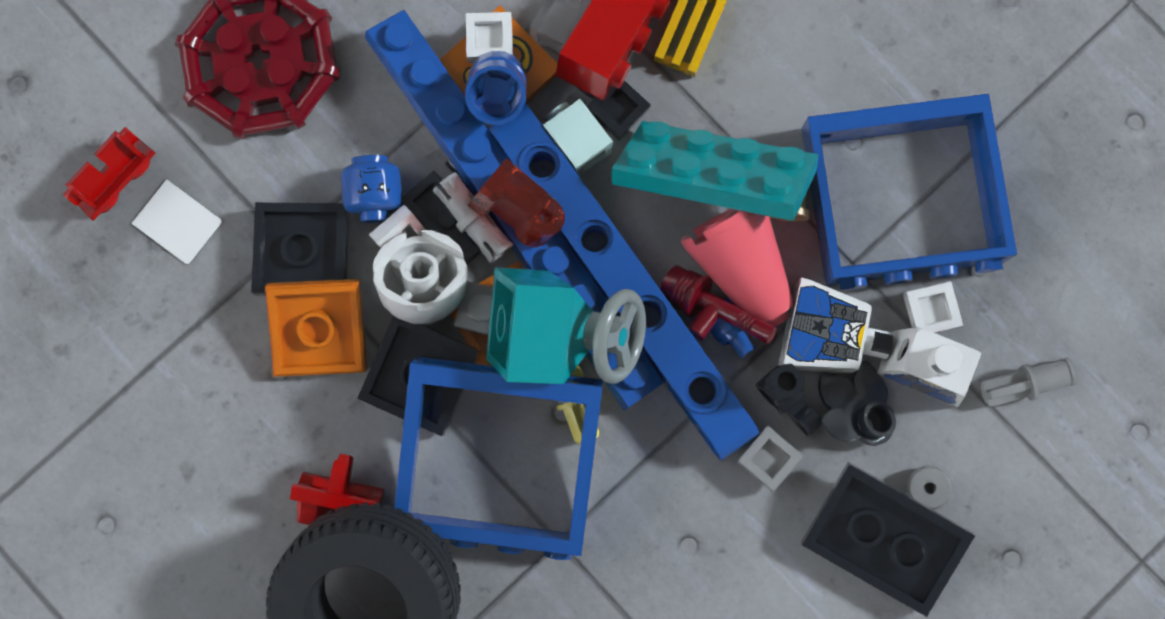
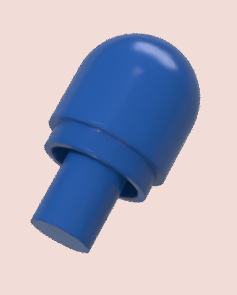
(732, 335)

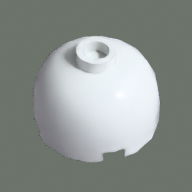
(420, 277)

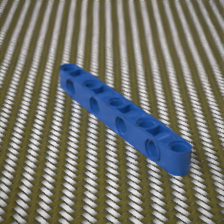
(667, 345)

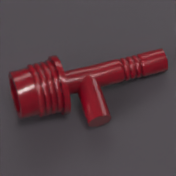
(692, 293)

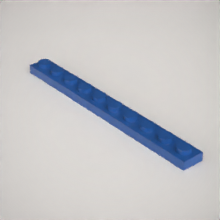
(476, 158)

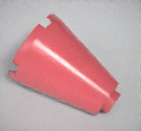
(744, 262)

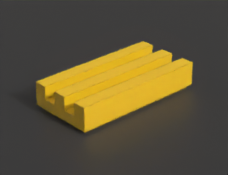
(676, 61)

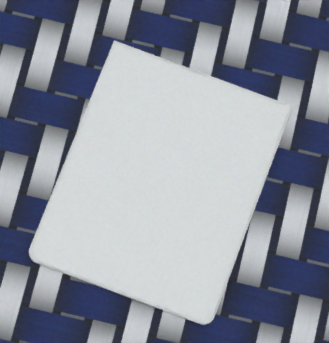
(177, 222)

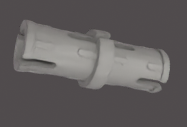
(480, 229)

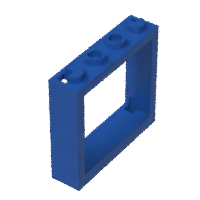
(969, 110)
(485, 378)

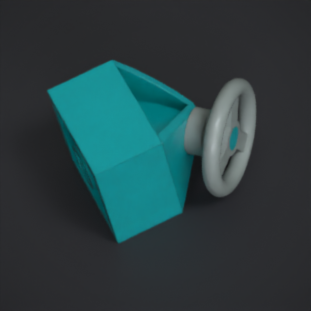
(546, 329)

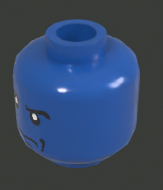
(371, 188)

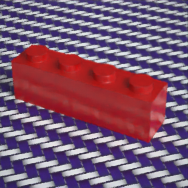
(603, 42)

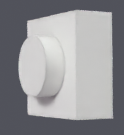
(488, 33)
(398, 223)
(933, 308)

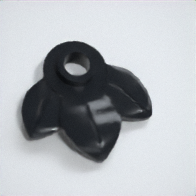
(854, 403)

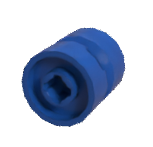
(496, 88)

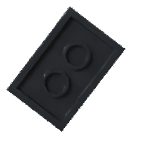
(887, 539)

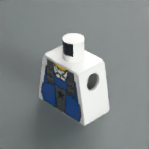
(830, 331)
(930, 364)

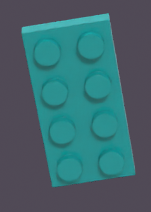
(716, 169)

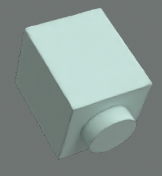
(578, 135)

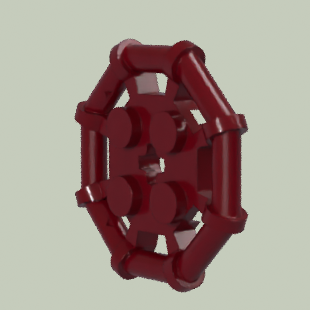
(254, 86)

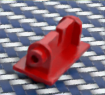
(98, 190)

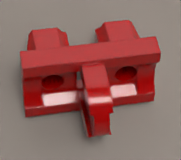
(318, 492)

